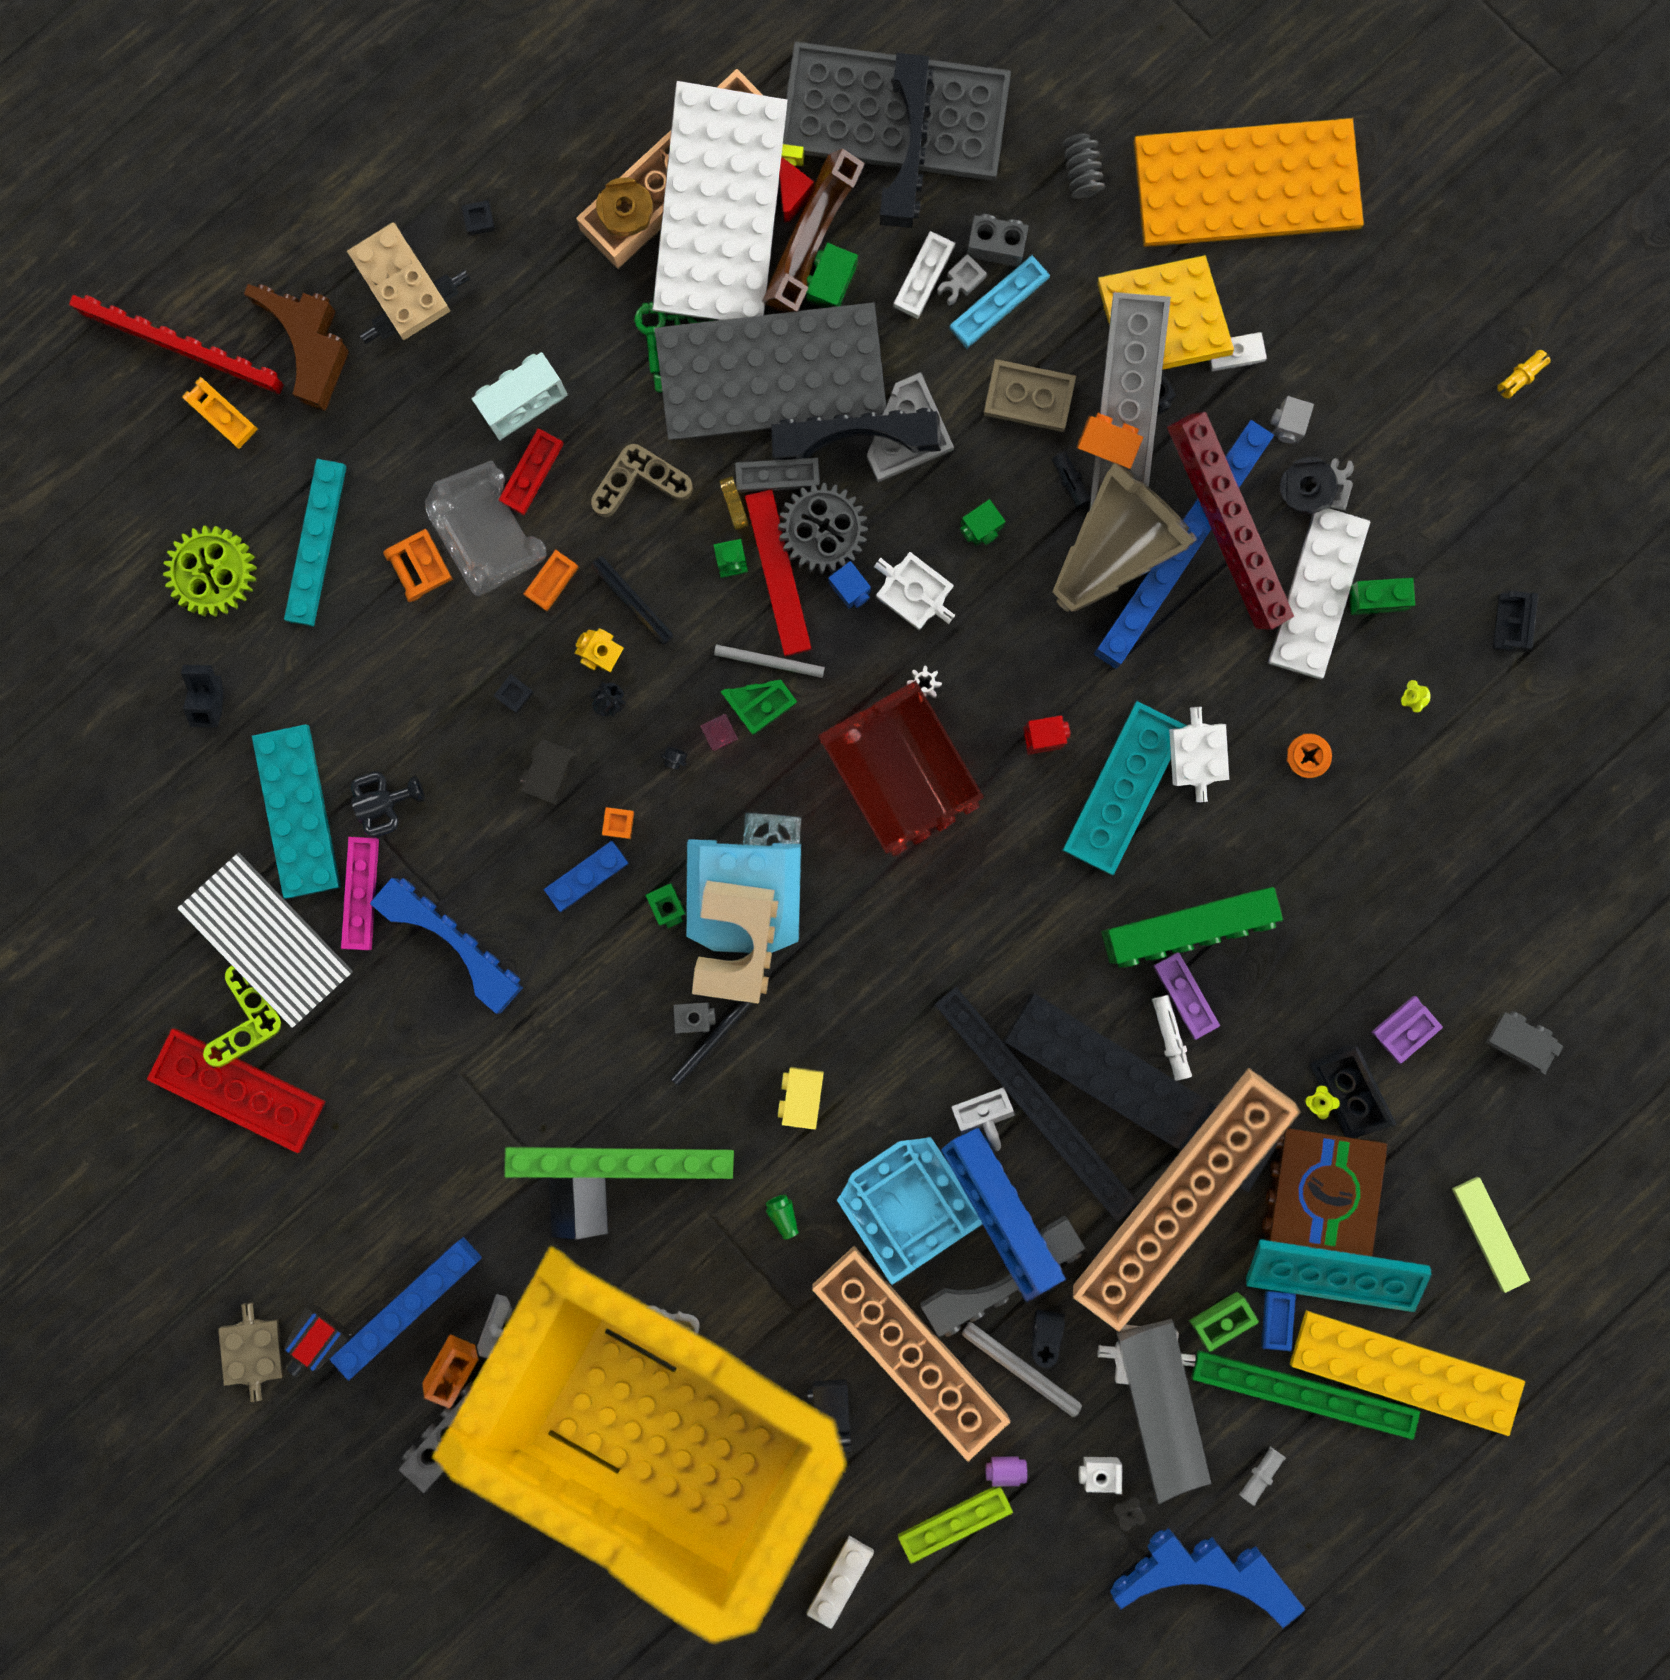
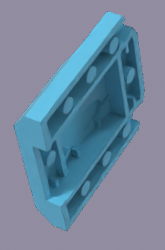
(746, 865)
(907, 1206)

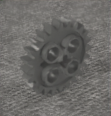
(835, 507)

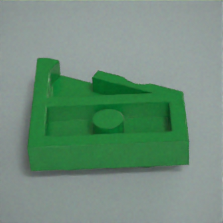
(760, 703)

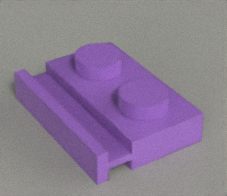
(1407, 1029)

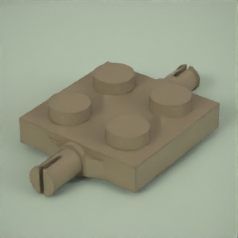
(251, 1352)

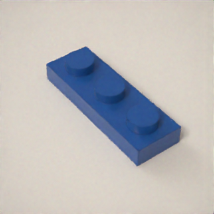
(586, 876)

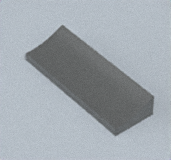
(1163, 1409)

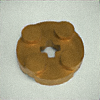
(635, 219)

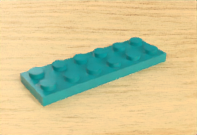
(1123, 789)
(296, 811)
(1338, 1275)

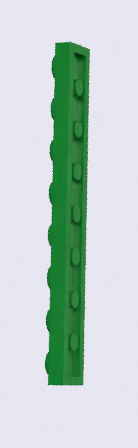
(1305, 1394)

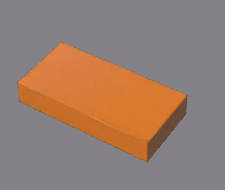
(551, 580)

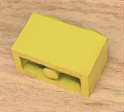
(802, 1097)

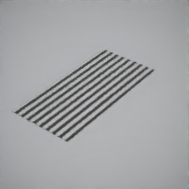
(265, 939)

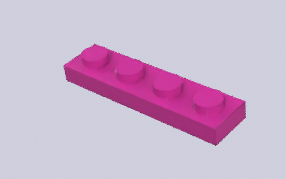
(359, 892)

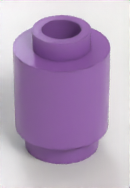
(1006, 1471)

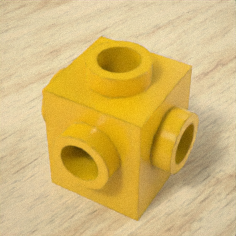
(598, 650)

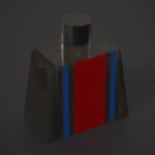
(315, 1340)

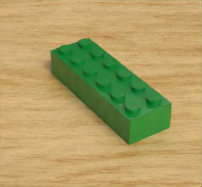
(1192, 925)

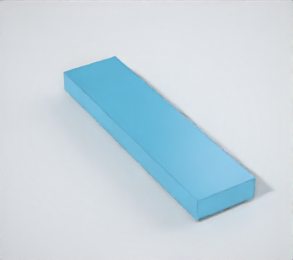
(999, 301)

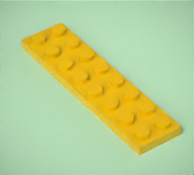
(1407, 1373)

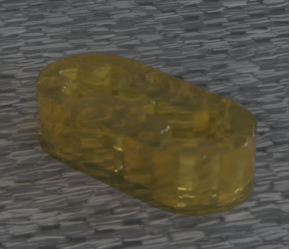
(733, 502)

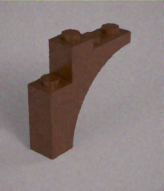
(317, 353)

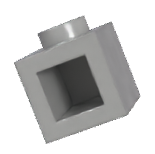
(1291, 419)

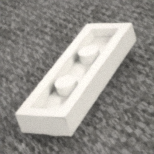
(924, 275)
(840, 1582)

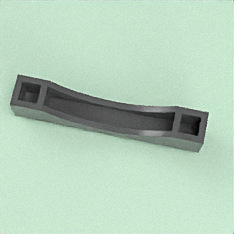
(953, 1307)

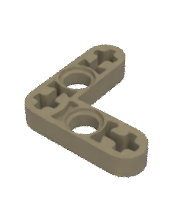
(632, 471)

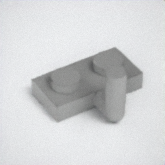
(983, 1113)
(492, 1331)

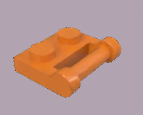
(426, 561)

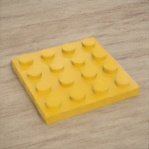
(1195, 315)

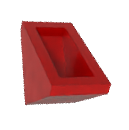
(794, 189)

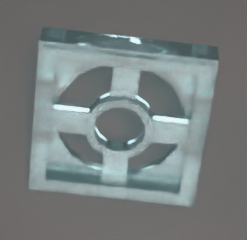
(753, 821)

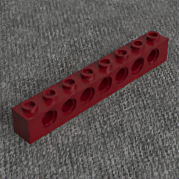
(1230, 521)

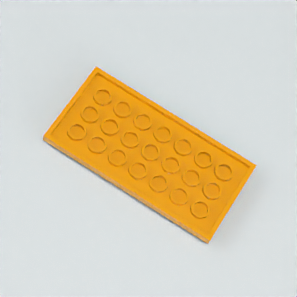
(1248, 182)

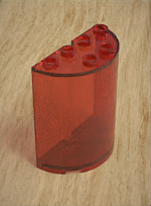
(902, 769)

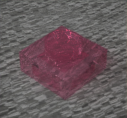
(719, 732)

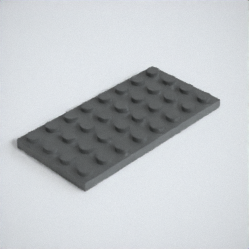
(849, 103)
(769, 370)

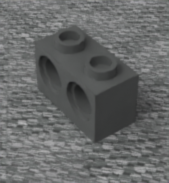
(996, 248)

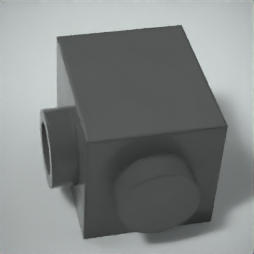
(693, 1017)

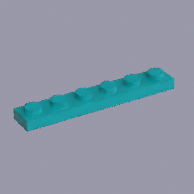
(315, 542)

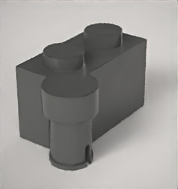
(1524, 1042)

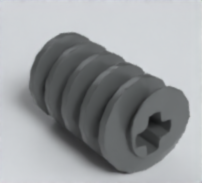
(1082, 167)

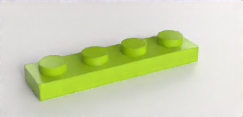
(955, 1523)

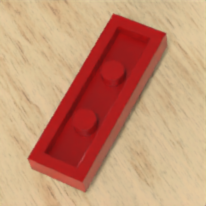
(531, 471)

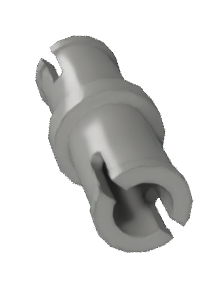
(1262, 1476)

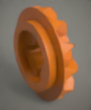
(1322, 755)

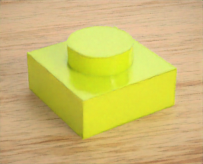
(793, 154)

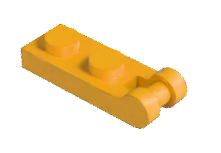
(220, 413)

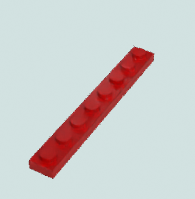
(167, 339)

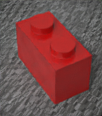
(1046, 734)

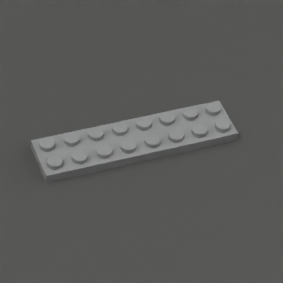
(1133, 375)

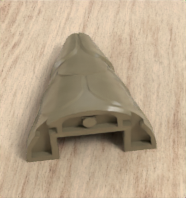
(1119, 540)

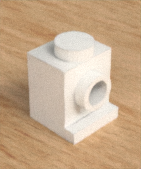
(1107, 1465)

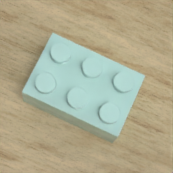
(519, 395)

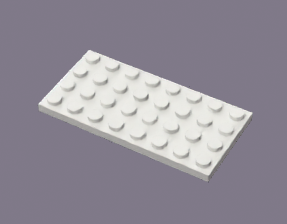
(719, 203)

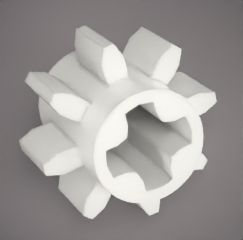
(926, 675)

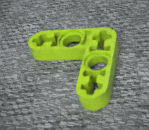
(251, 1026)

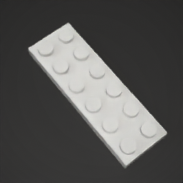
(1319, 592)

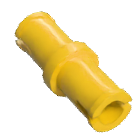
(1523, 374)

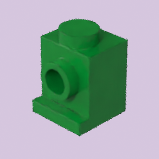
(730, 558)
(659, 898)

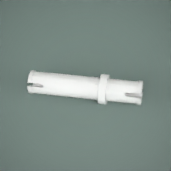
(1172, 1039)

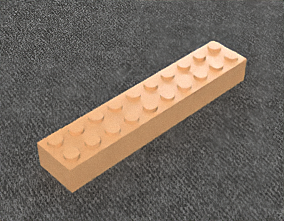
(1184, 1199)

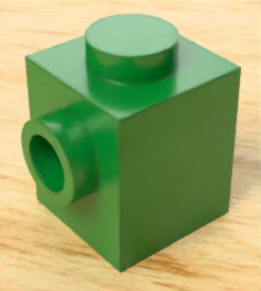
(982, 524)

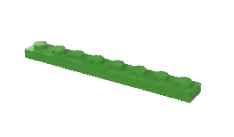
(618, 1163)

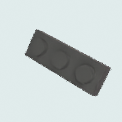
(777, 475)

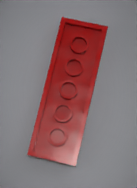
(236, 1091)

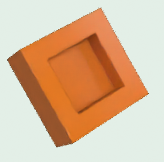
(618, 823)

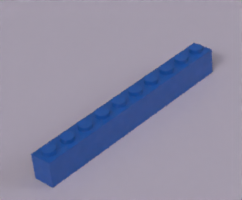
(1164, 576)

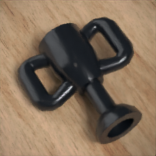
(381, 802)

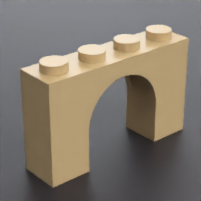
(753, 911)

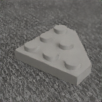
(891, 458)

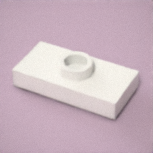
(1247, 350)

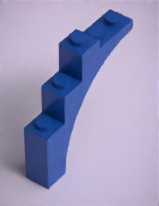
(1208, 1565)

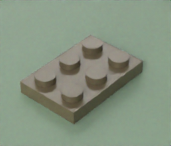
(1029, 395)

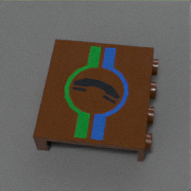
(1325, 1191)

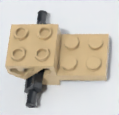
(401, 285)

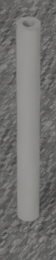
(769, 661)

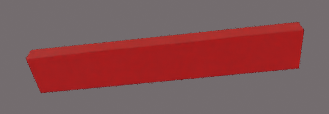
(778, 573)

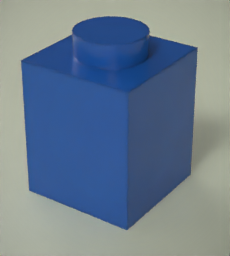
(850, 585)

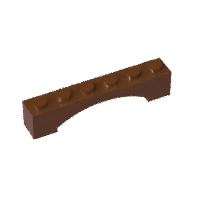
(832, 186)

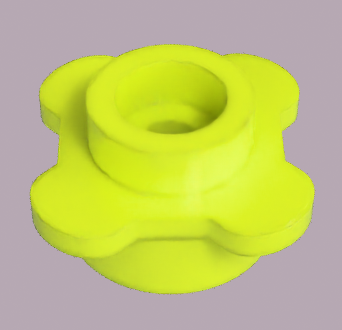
(1415, 696)
(1317, 1108)

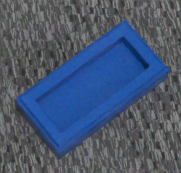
(1278, 1320)

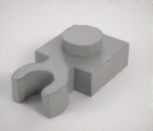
(963, 278)
(1344, 486)

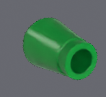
(782, 1215)

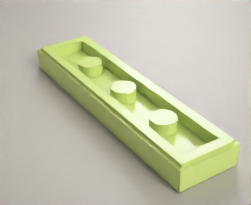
(1490, 1234)

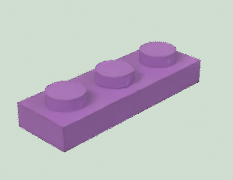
(1186, 995)

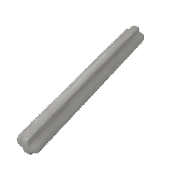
(1021, 1369)

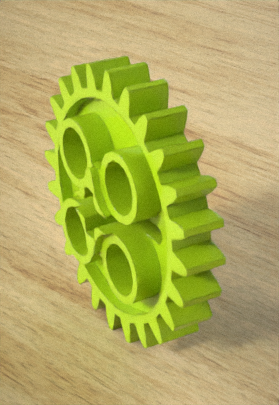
(186, 580)

